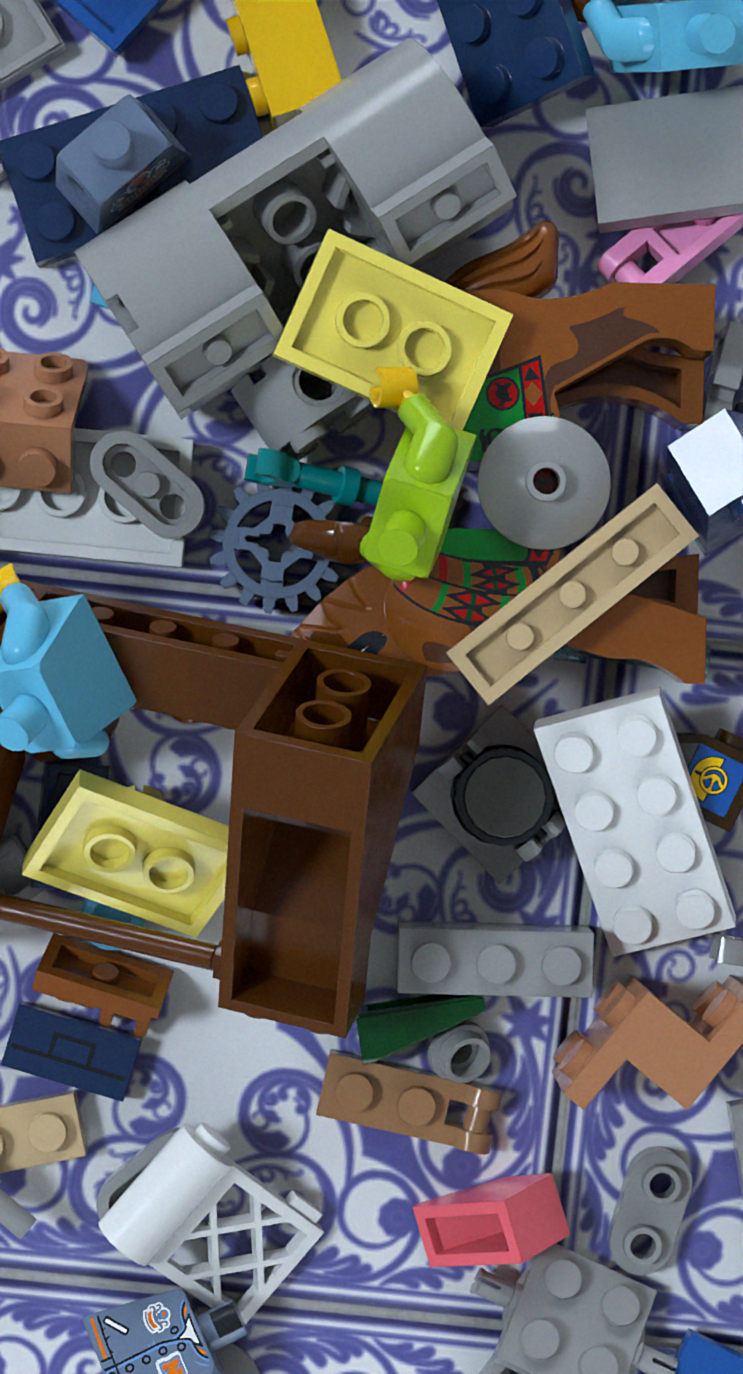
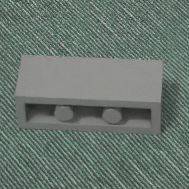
(494, 959)

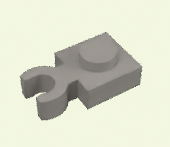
(725, 371)

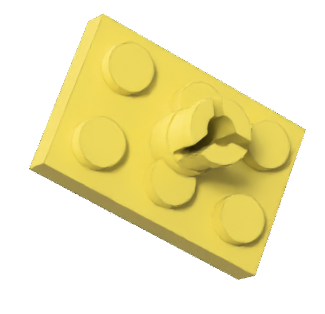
(378, 312)
(132, 853)

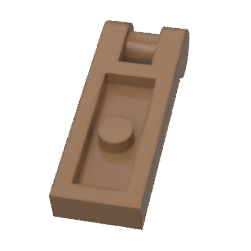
(407, 1101)

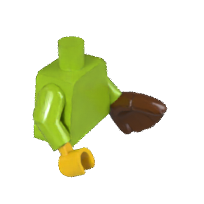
(414, 496)

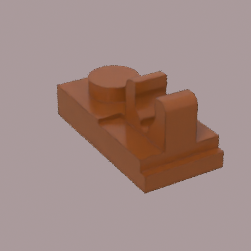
(102, 980)

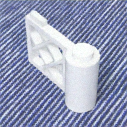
(179, 1191)

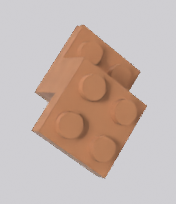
(654, 1039)

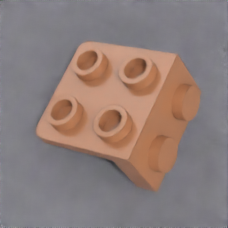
(38, 419)

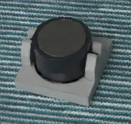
(499, 794)

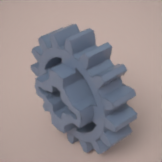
(273, 573)

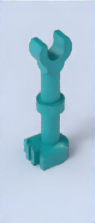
(281, 470)

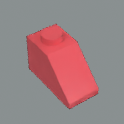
(492, 1222)

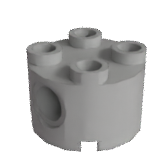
(289, 418)

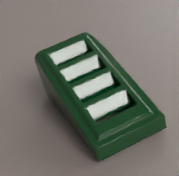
(400, 1023)

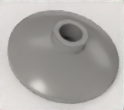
(515, 504)

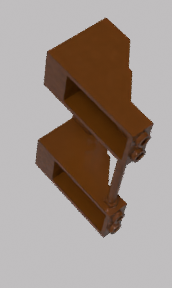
(312, 804)

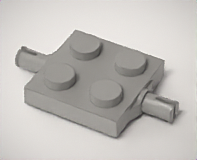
(572, 1318)

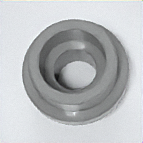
(460, 1052)

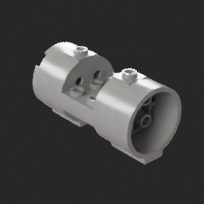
(220, 261)

